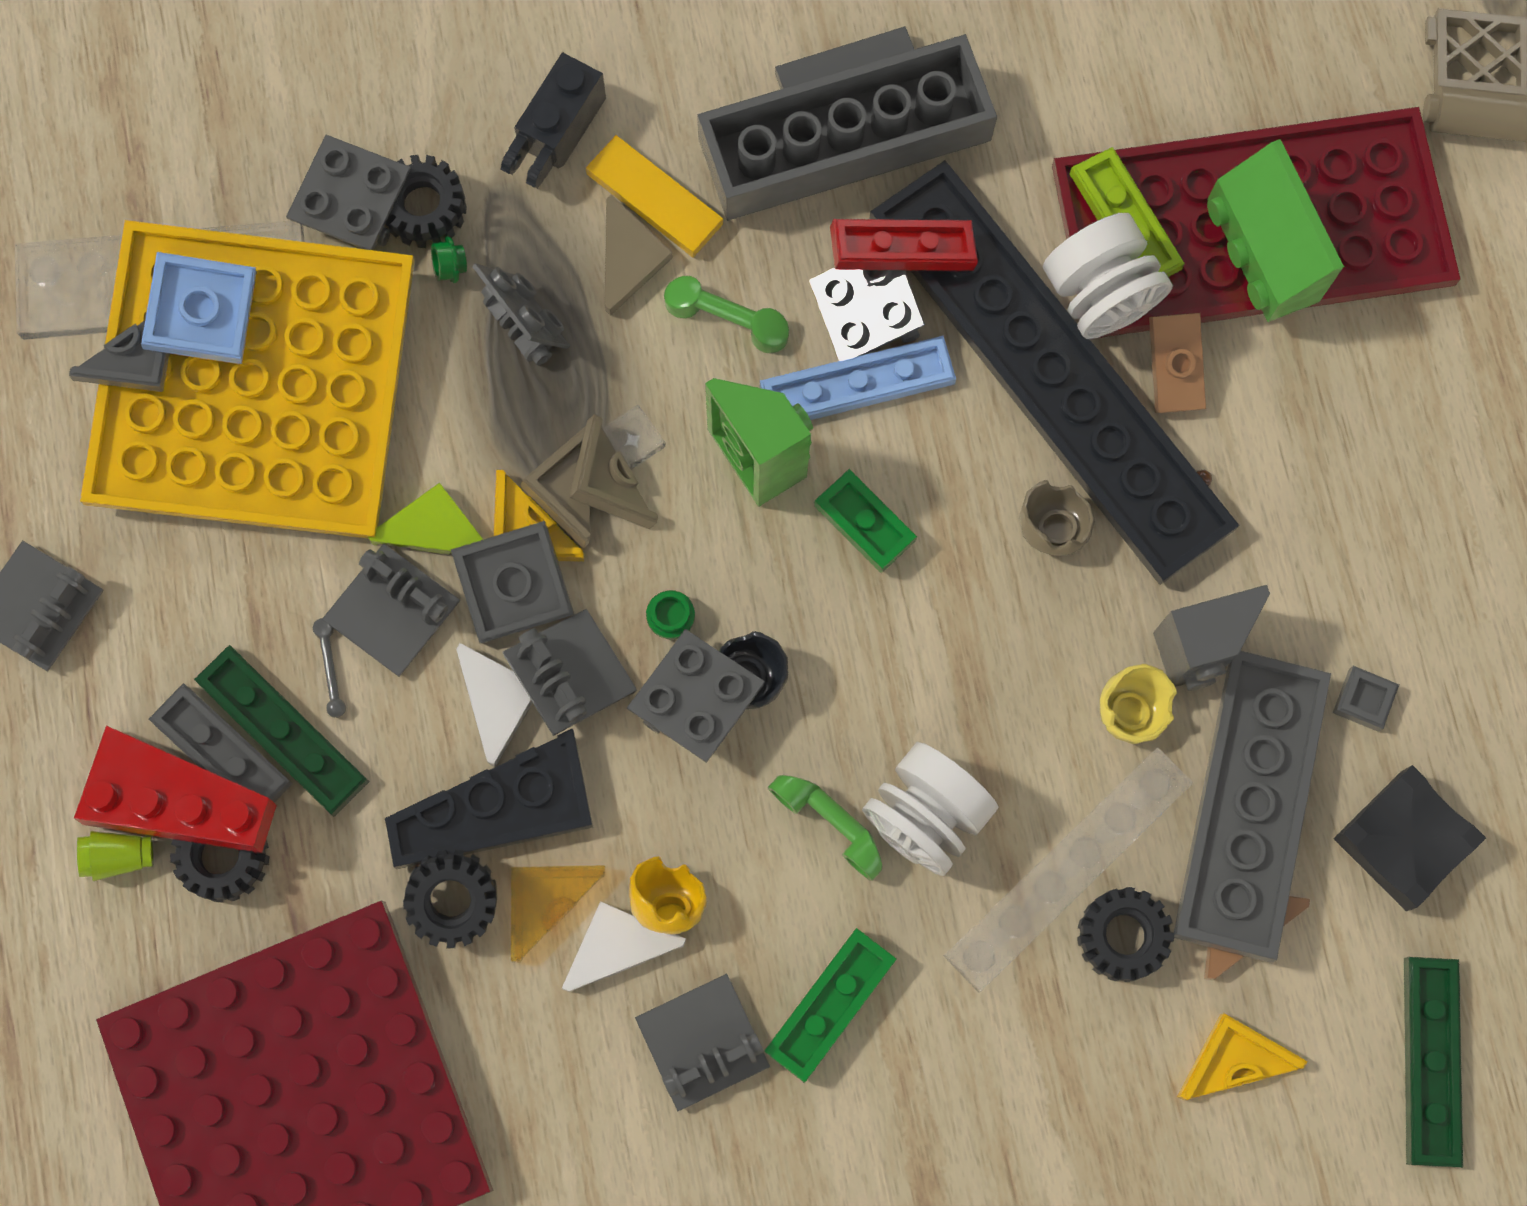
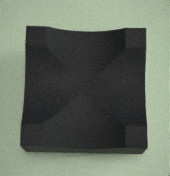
(1409, 839)

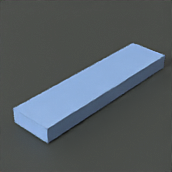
(867, 378)

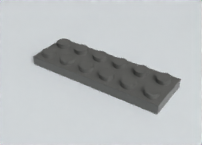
(1252, 807)

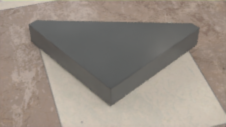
(125, 364)

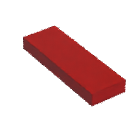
(903, 244)

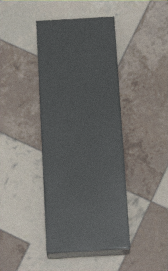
(844, 57)
(215, 744)

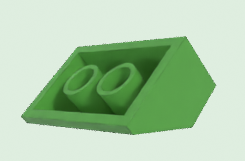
(1274, 233)
(759, 436)

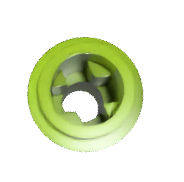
(112, 854)

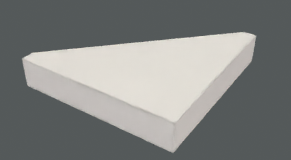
(496, 700)
(614, 945)

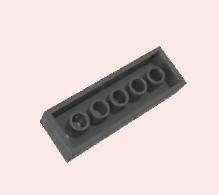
(846, 127)

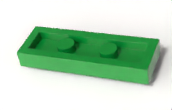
(830, 1005)

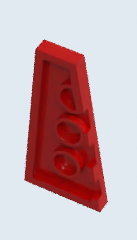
(164, 796)

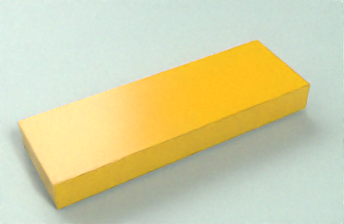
(654, 196)

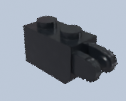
(556, 118)

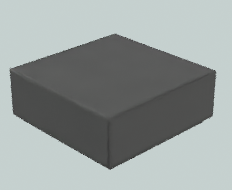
(1366, 698)

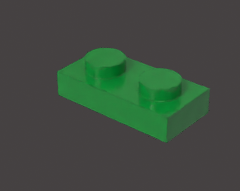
(865, 521)

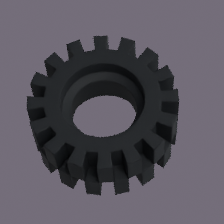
(446, 215)
(217, 886)
(1154, 924)
(450, 928)

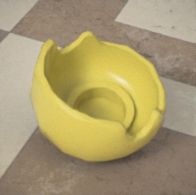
(1137, 703)

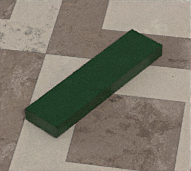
(281, 730)
(1433, 1062)

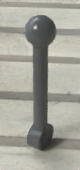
(335, 706)

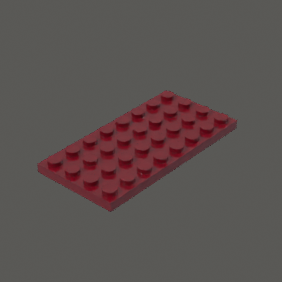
(1363, 174)

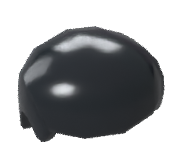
(764, 659)

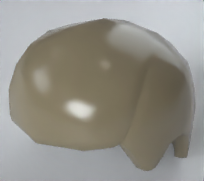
(1056, 519)

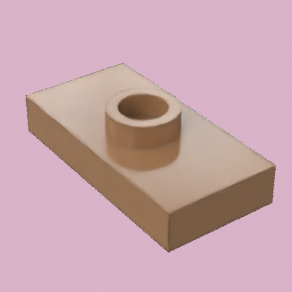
(1177, 363)

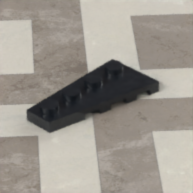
(514, 803)

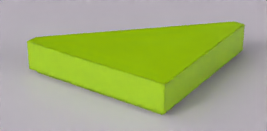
(428, 525)

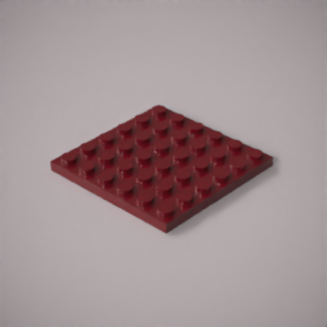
(297, 1080)

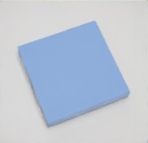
(198, 308)

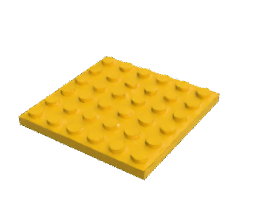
(291, 430)

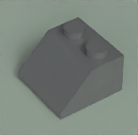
(1207, 636)

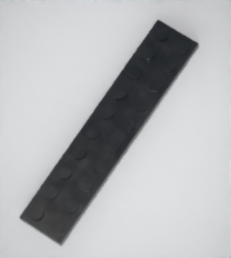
(1066, 386)

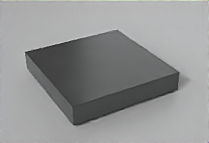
(512, 582)

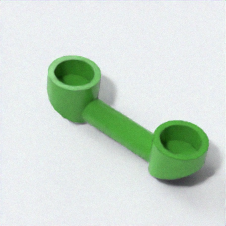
(768, 326)
(797, 792)

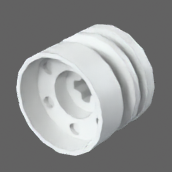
(1107, 275)
(936, 801)

